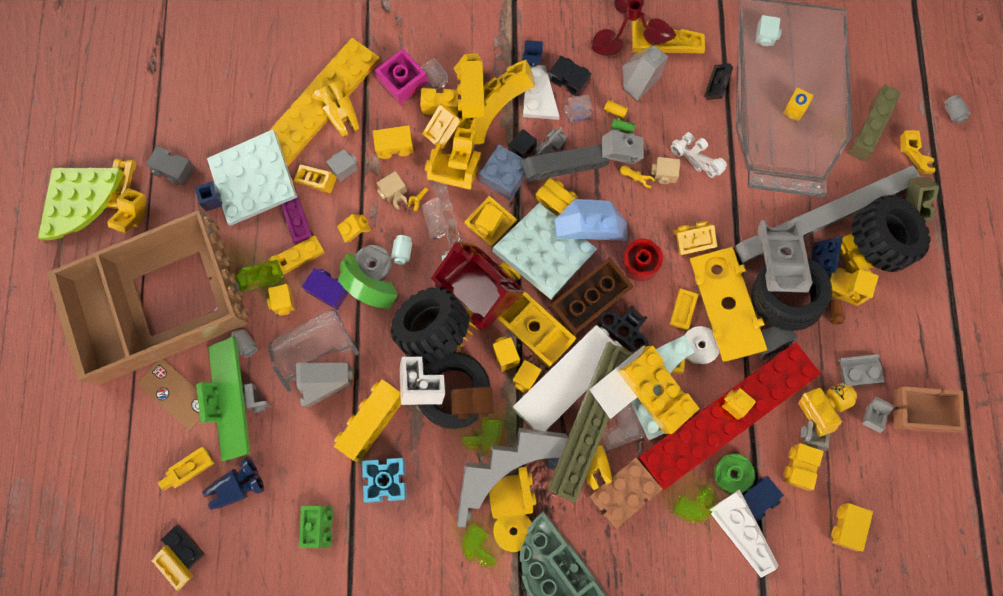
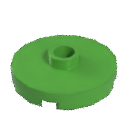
(744, 471)

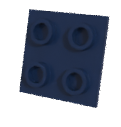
(827, 253)

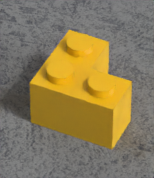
(854, 287)

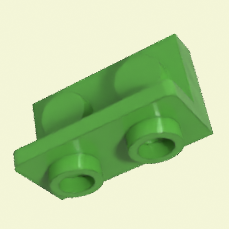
(316, 527)

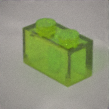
(259, 276)

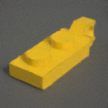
(187, 469)

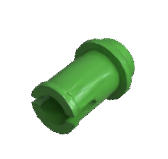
(623, 126)

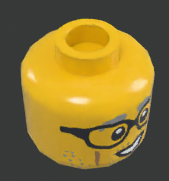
(841, 397)

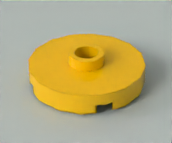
(503, 537)

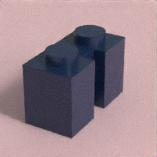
(762, 496)

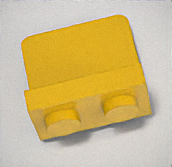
(512, 495)

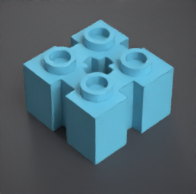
(374, 472)

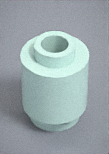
(401, 249)

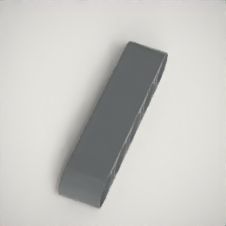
(564, 162)

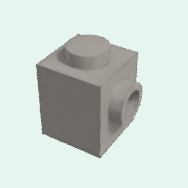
(342, 164)

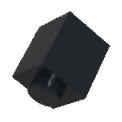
(523, 144)

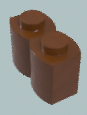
(472, 402)

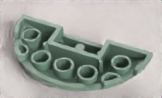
(554, 565)

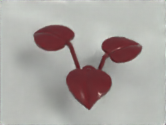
(656, 32)

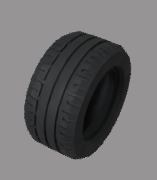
(792, 317)
(460, 362)

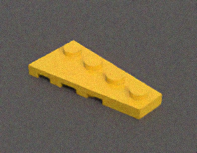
(684, 42)

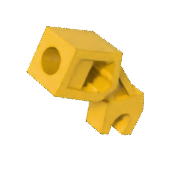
(913, 137)

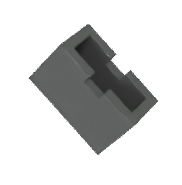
(175, 168)

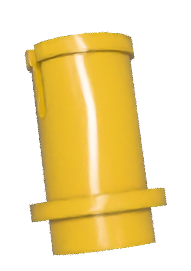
(615, 108)

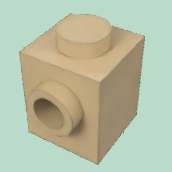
(666, 170)

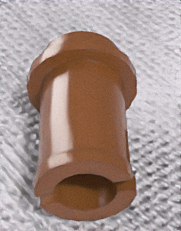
(836, 312)

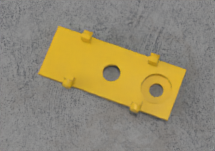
(736, 329)

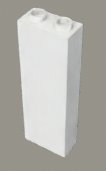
(564, 382)

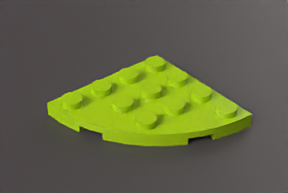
(76, 199)

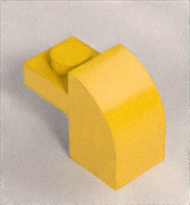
(462, 148)
(131, 211)

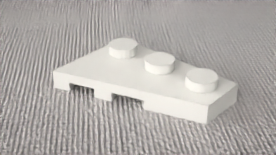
(540, 101)

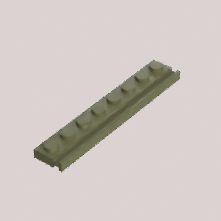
(586, 431)

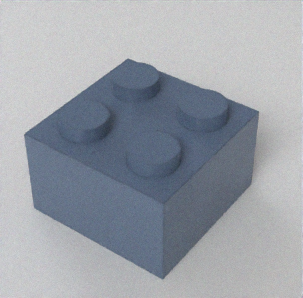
(503, 172)

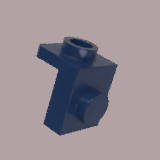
(533, 52)

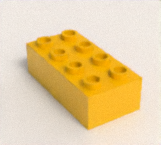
(369, 421)

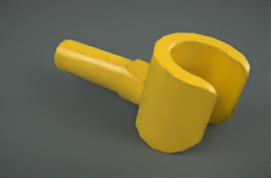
(415, 200)

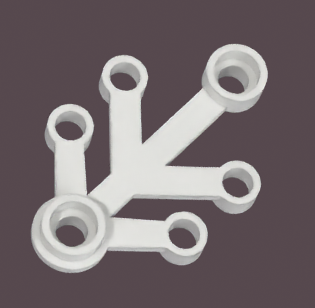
(698, 160)

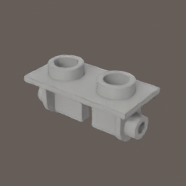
(554, 139)

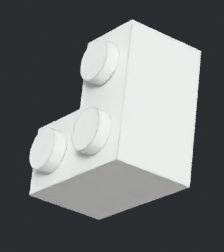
(419, 388)

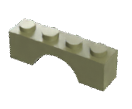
(869, 134)

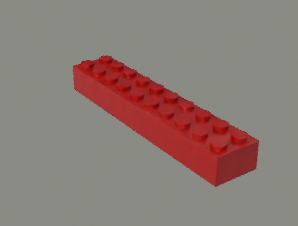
(716, 427)

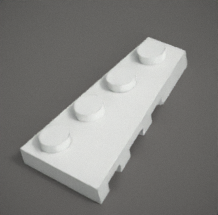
(744, 531)

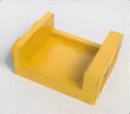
(440, 172)

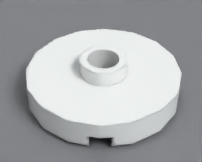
(702, 355)

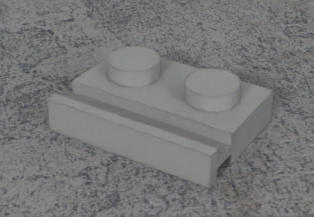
(861, 370)

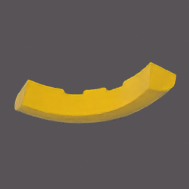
(497, 94)

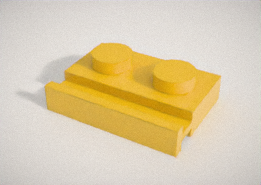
(442, 126)

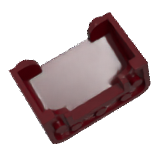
(477, 283)

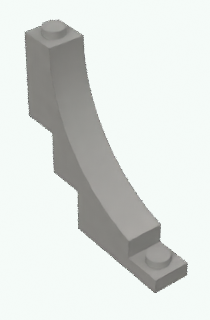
(481, 478)

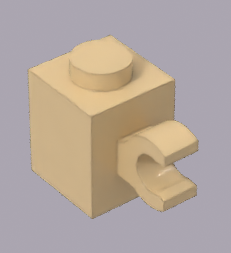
(392, 189)

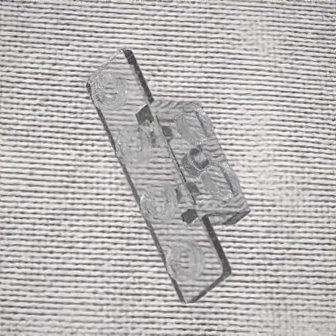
(440, 216)

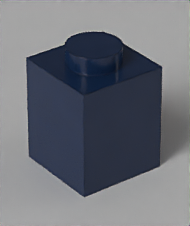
(208, 196)

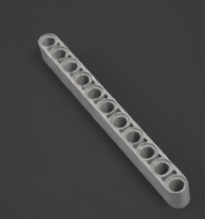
(835, 210)

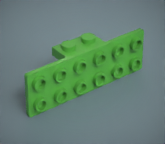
(224, 400)

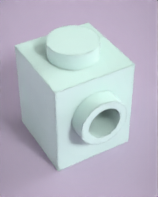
(768, 30)

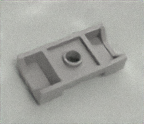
(789, 271)

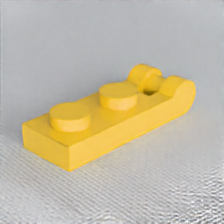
(125, 182)
(299, 254)

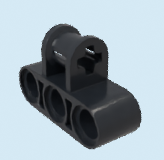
(630, 322)

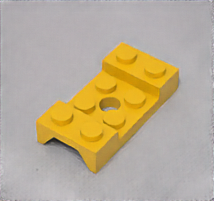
(549, 341)
(672, 405)

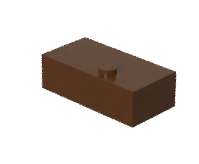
(590, 296)

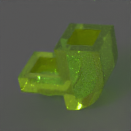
(490, 436)
(694, 510)
(472, 544)

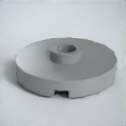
(376, 254)

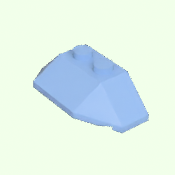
(591, 221)

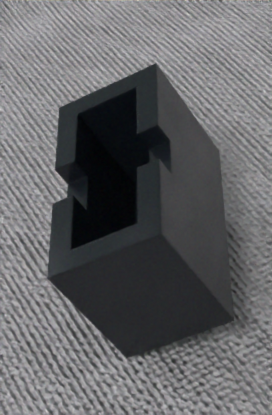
(570, 75)

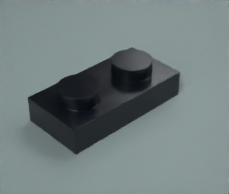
(718, 81)
(183, 546)

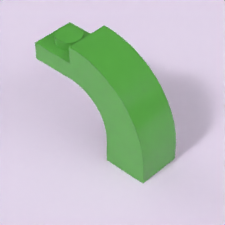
(364, 288)

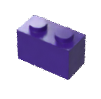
(325, 288)

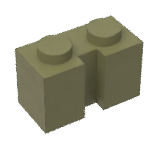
(920, 194)

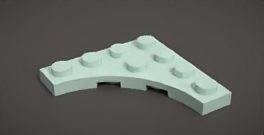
(673, 354)

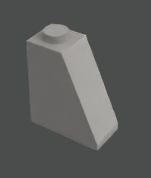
(643, 71)
(321, 381)

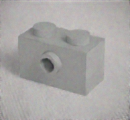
(622, 147)

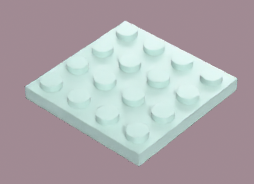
(252, 177)
(539, 255)

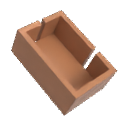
(924, 412)
(625, 493)

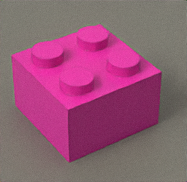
(401, 76)

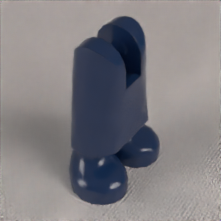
(229, 487)

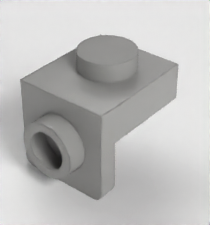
(251, 398)
(876, 414)
(811, 438)

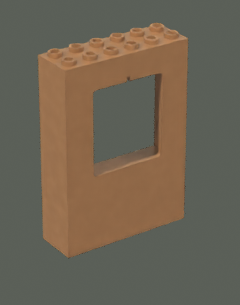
(104, 310)

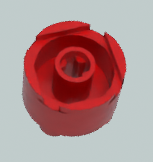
(649, 252)

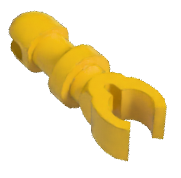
(626, 171)

